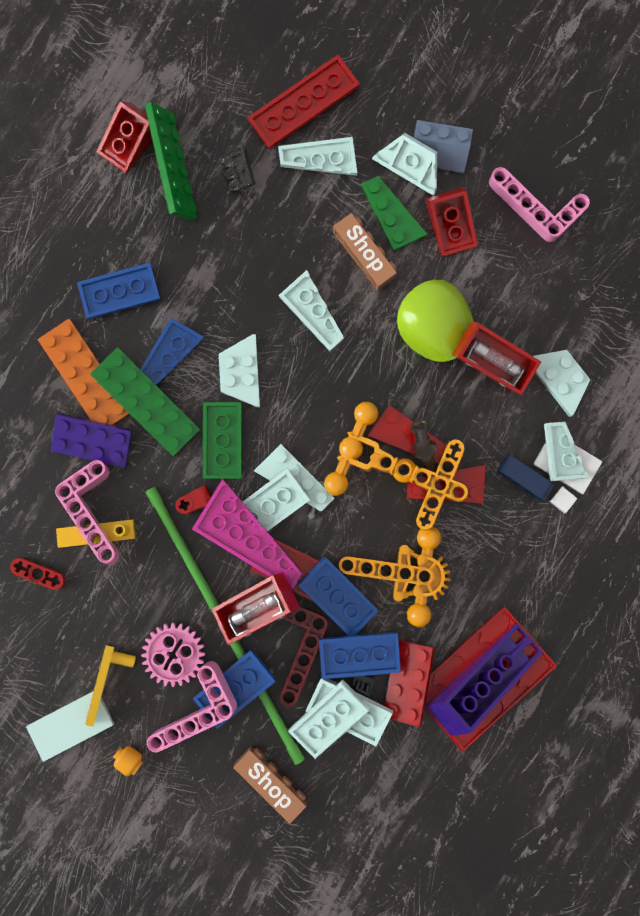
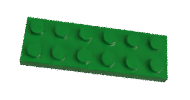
(171, 162)
(144, 401)

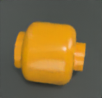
(127, 760)

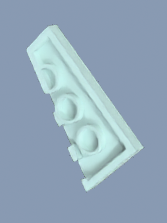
(321, 156)
(309, 307)
(281, 460)

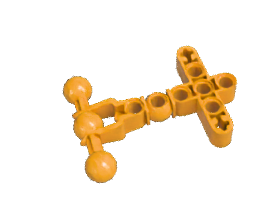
(352, 448)

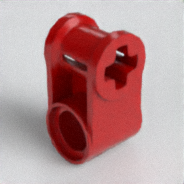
(198, 500)

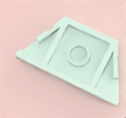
(411, 161)
(240, 371)
(563, 379)

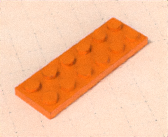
(75, 363)

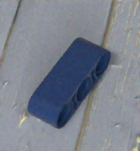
(525, 478)

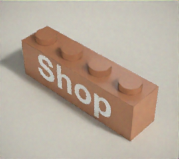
(364, 251)
(270, 784)

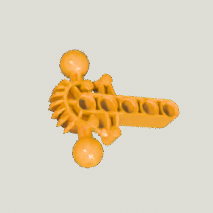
(418, 613)

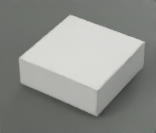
(563, 499)

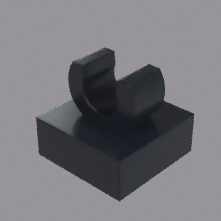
(362, 685)

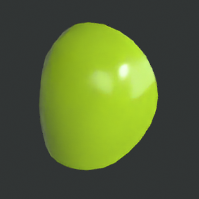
(434, 319)

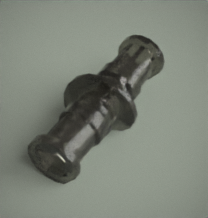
(423, 446)

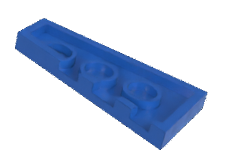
(169, 350)

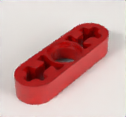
(23, 573)

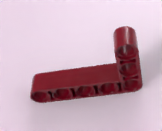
(304, 649)

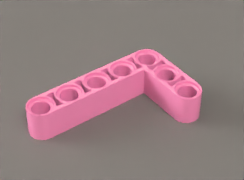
(536, 208)
(85, 513)
(199, 717)

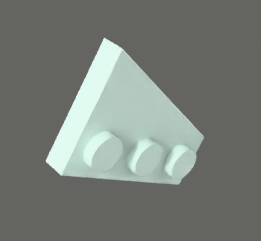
(562, 456)

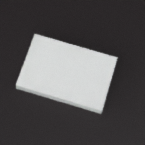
(590, 464)

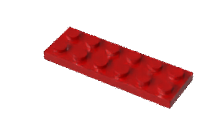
(303, 102)

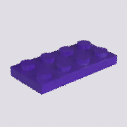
(91, 440)

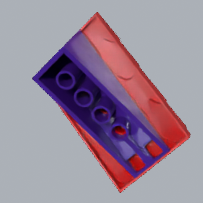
(485, 678)

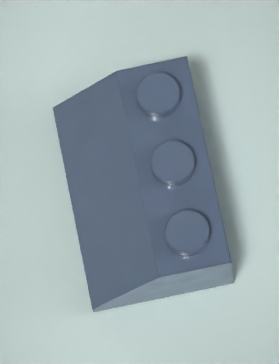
(449, 141)

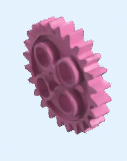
(188, 662)

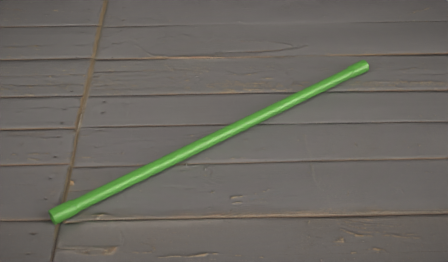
(157, 502)

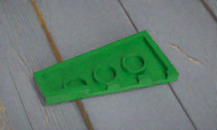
(392, 216)

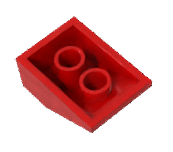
(125, 136)
(452, 221)

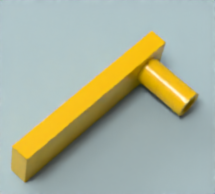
(115, 531)
(109, 656)

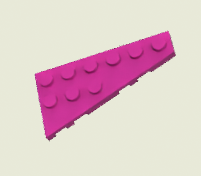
(238, 531)

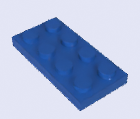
(118, 291)
(337, 597)
(359, 655)
(246, 680)

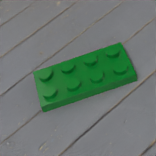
(222, 440)

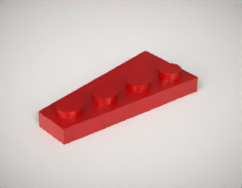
(394, 430)
(471, 477)

